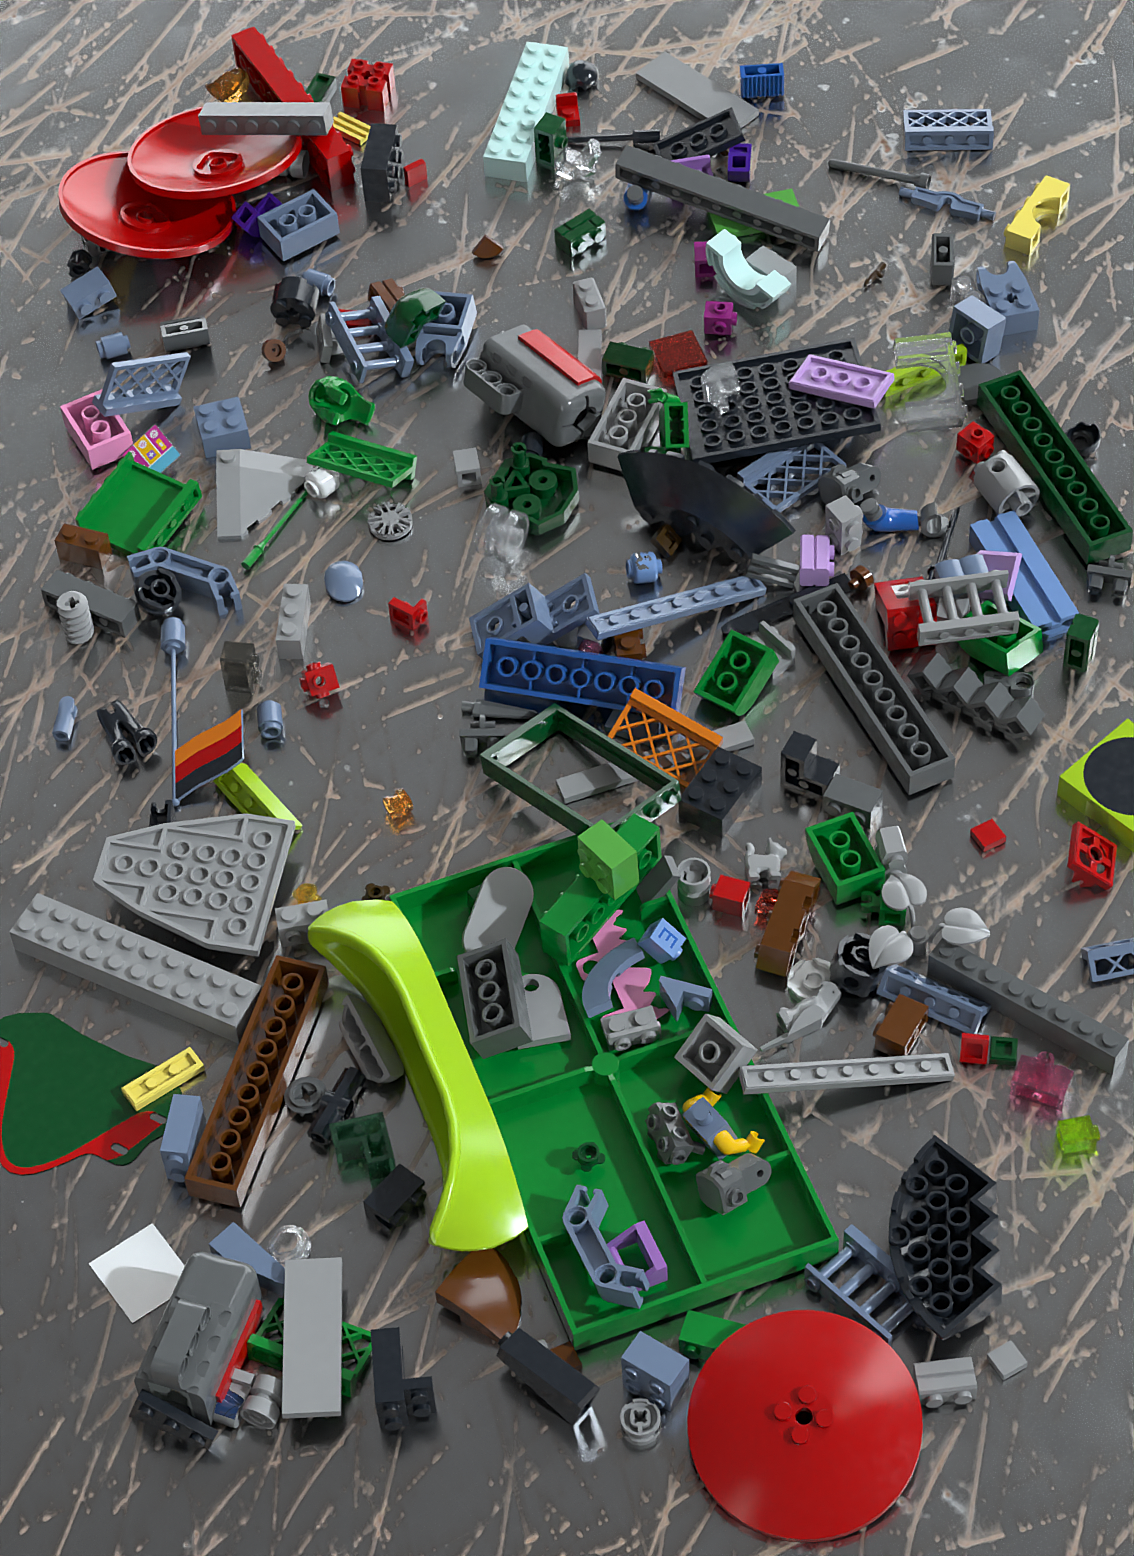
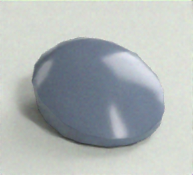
(343, 581)

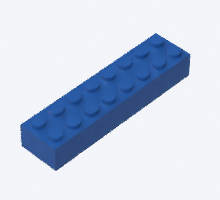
(577, 675)

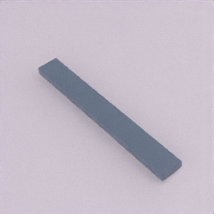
(674, 606)

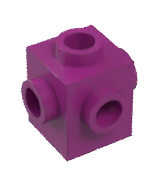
(719, 318)

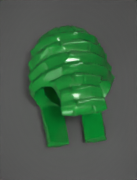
(339, 401)

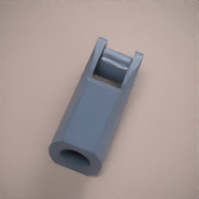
(65, 719)

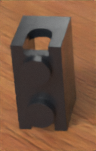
(395, 1198)

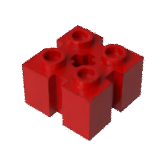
(367, 84)

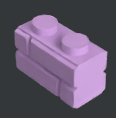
(814, 560)

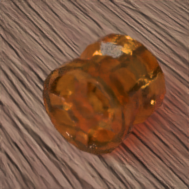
(398, 804)

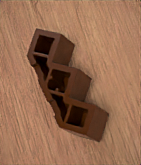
(786, 923)

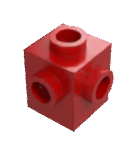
(975, 442)
(327, 682)

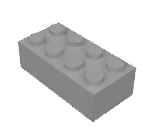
(625, 424)

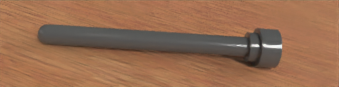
(919, 180)

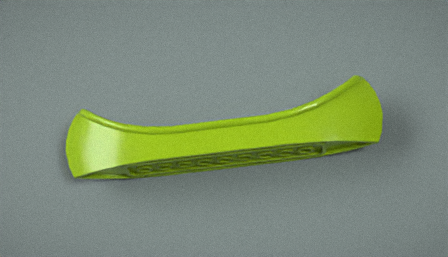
(387, 965)

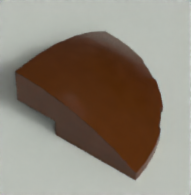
(483, 1293)

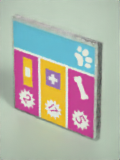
(154, 450)

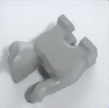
(765, 865)

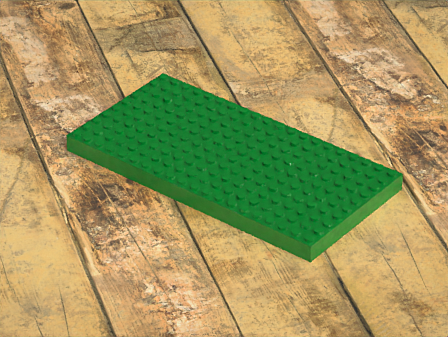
(581, 1092)

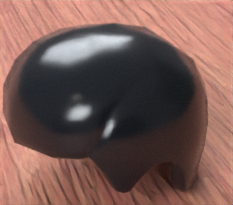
(581, 74)
(1084, 437)

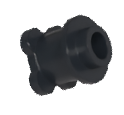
(79, 262)

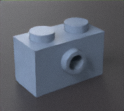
(88, 293)

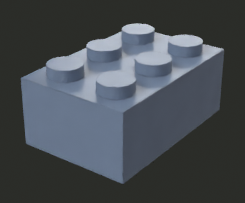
(298, 225)

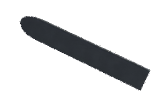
(777, 610)

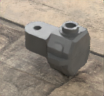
(849, 482)
(726, 1185)

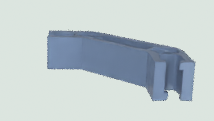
(190, 573)
(583, 1230)

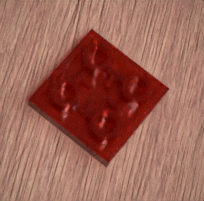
(677, 353)

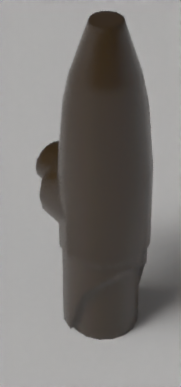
(875, 274)

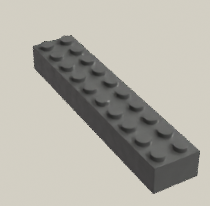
(874, 689)

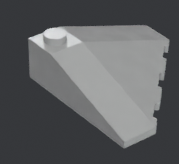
(252, 485)

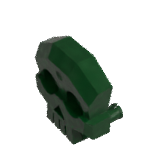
(536, 488)

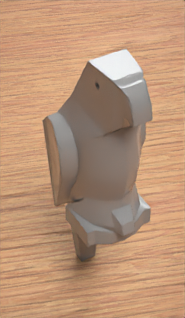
(805, 1016)

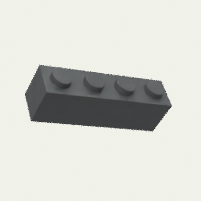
(106, 607)

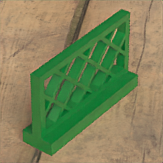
(364, 460)
(271, 1352)

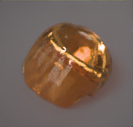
(230, 85)

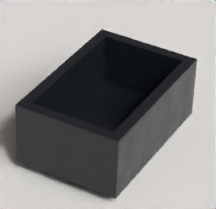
(381, 162)
(720, 792)

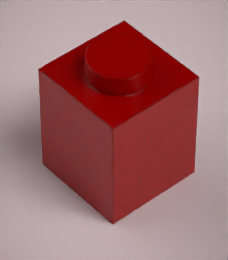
(730, 895)

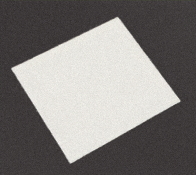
(140, 1272)

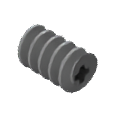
(75, 617)

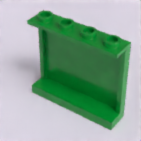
(138, 507)

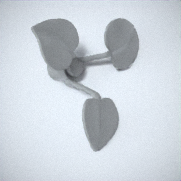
(890, 947)

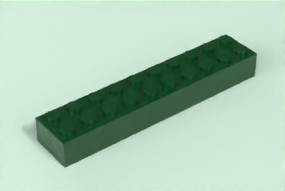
(1055, 467)

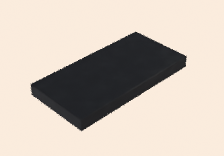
(702, 138)

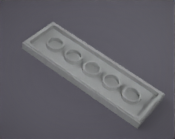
(693, 90)
(312, 1338)

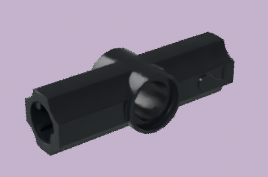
(336, 1104)

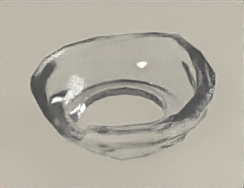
(301, 1250)

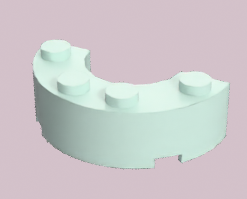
(738, 277)

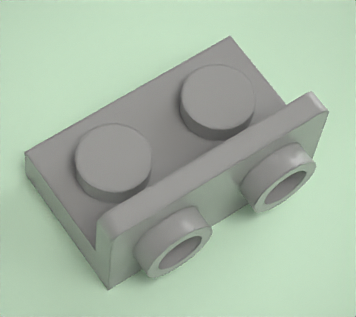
(783, 649)
(631, 1028)

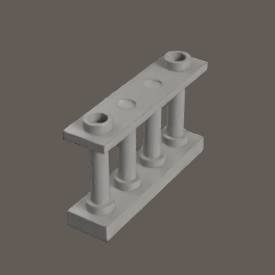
(965, 628)

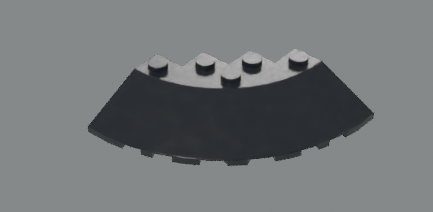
(701, 503)
(944, 1240)

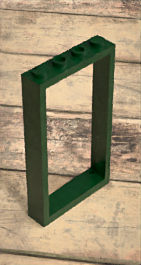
(547, 723)

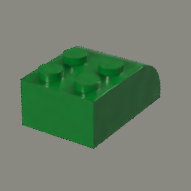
(1005, 652)
(737, 673)
(844, 857)

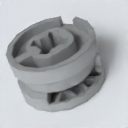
(640, 1422)

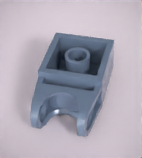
(1010, 297)
(449, 331)

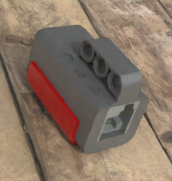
(538, 383)
(202, 1335)

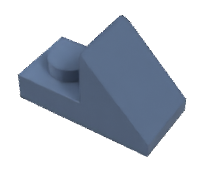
(680, 994)

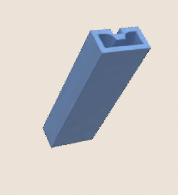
(1037, 590)

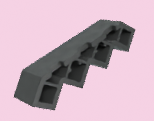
(964, 691)

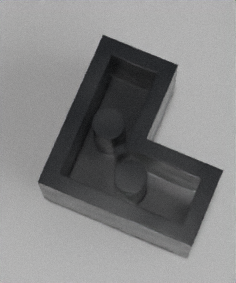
(803, 768)

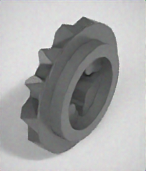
(293, 1095)

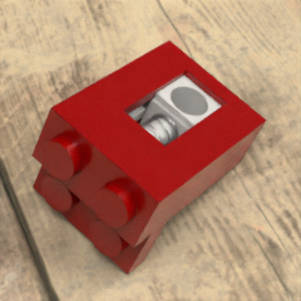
(899, 613)

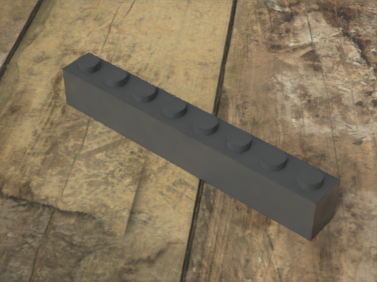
(1028, 1006)

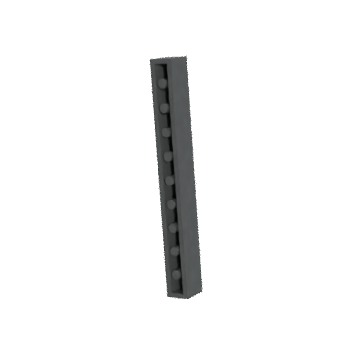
(722, 198)

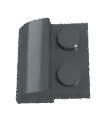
(185, 333)

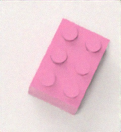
(97, 436)

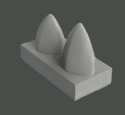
(326, 341)

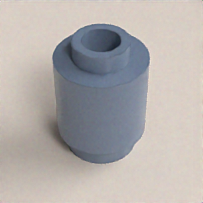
(322, 280)
(113, 345)
(269, 719)

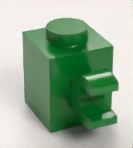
(886, 915)

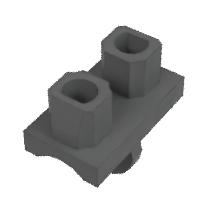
(1109, 572)
(480, 732)

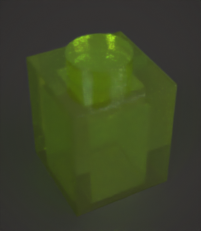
(1077, 1136)

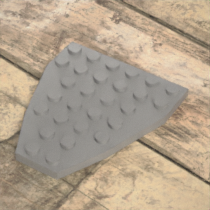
(201, 877)

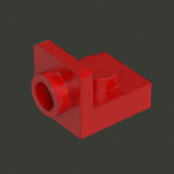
(568, 108)
(406, 614)

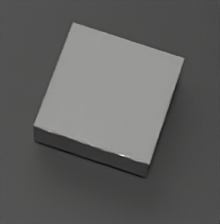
(1007, 1360)

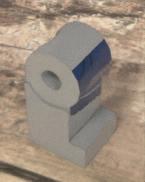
(229, 1410)

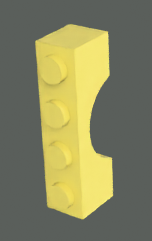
(1047, 198)

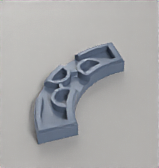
(598, 987)

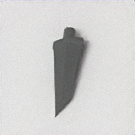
(496, 710)

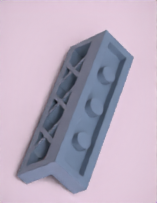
(1107, 950)
(943, 1001)

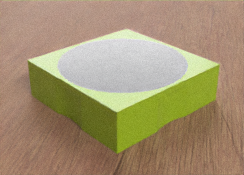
(1103, 784)

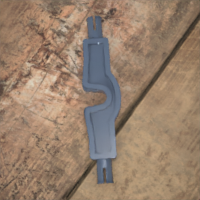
(958, 206)

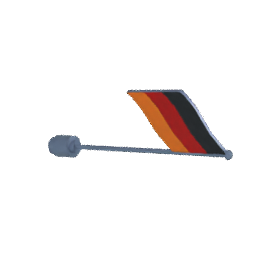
(211, 751)

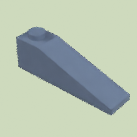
(239, 1246)

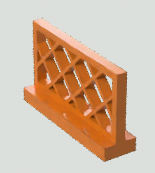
(672, 719)

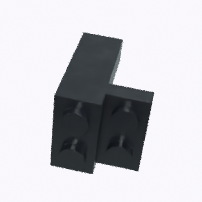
(394, 1394)

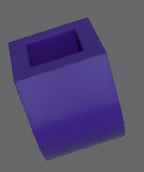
(739, 163)
(247, 215)

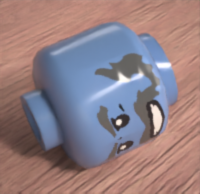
(643, 567)

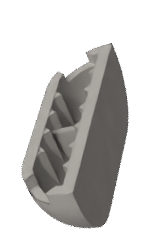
(369, 1042)

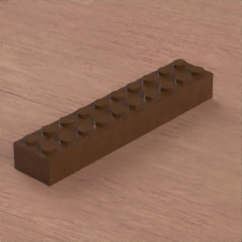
(257, 1081)

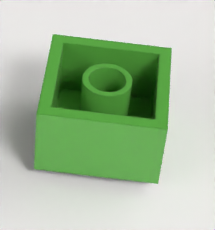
(608, 860)

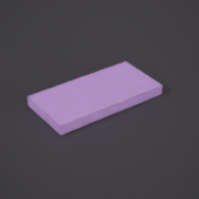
(841, 381)

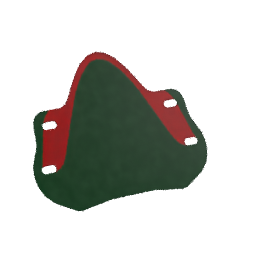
(67, 1097)

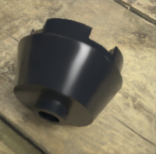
(157, 592)

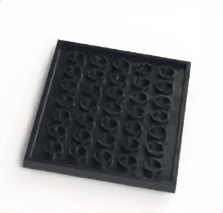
(767, 412)

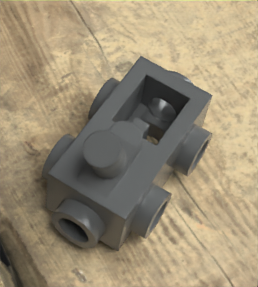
(670, 1134)

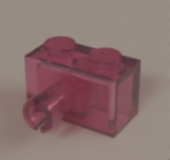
(1042, 1081)

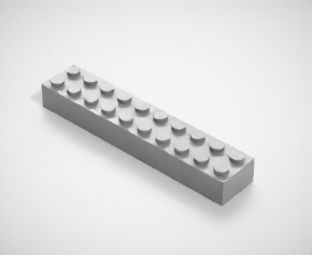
(136, 967)

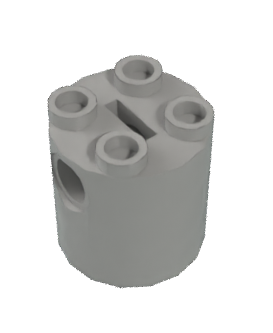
(1005, 484)

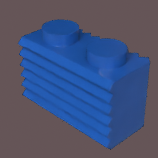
(762, 80)

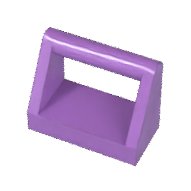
(641, 1235)

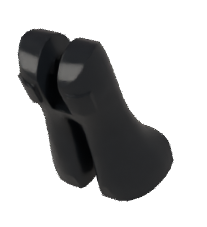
(121, 749)

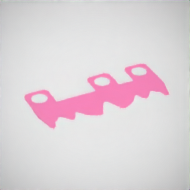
(632, 981)

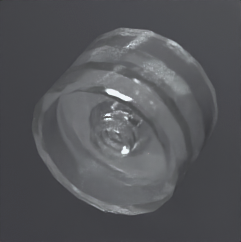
(501, 533)

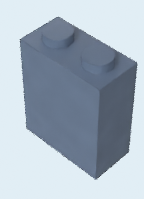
(182, 1135)

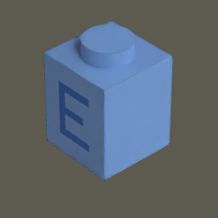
(662, 941)

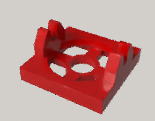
(1083, 840)

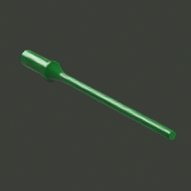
(259, 549)

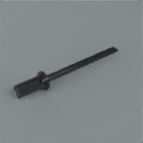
(637, 137)
(946, 541)

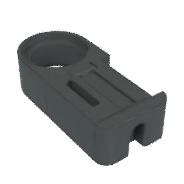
(1011, 681)

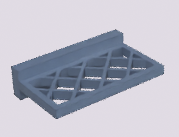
(953, 137)
(143, 396)
(778, 461)

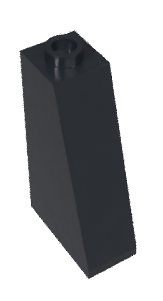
(548, 1375)

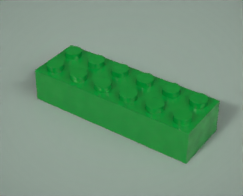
(584, 908)

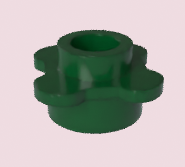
(588, 1149)

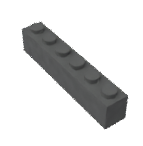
(266, 118)

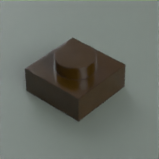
(666, 540)

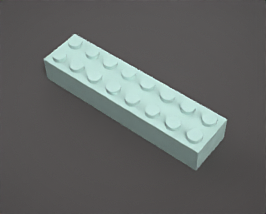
(529, 97)

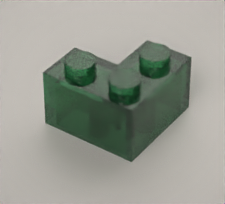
(367, 1139)

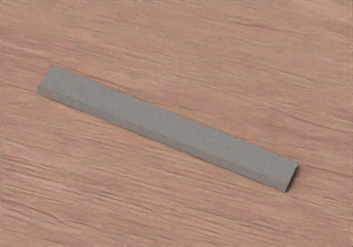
(610, 776)
(846, 1073)

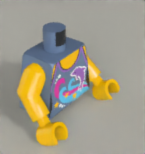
(713, 1128)

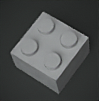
(715, 1053)

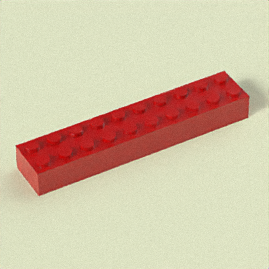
(276, 83)

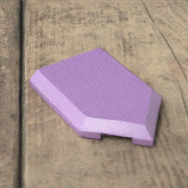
(1002, 561)

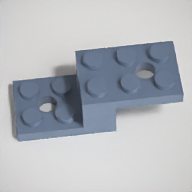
(536, 616)

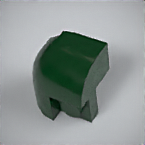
(411, 314)

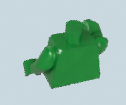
(672, 422)

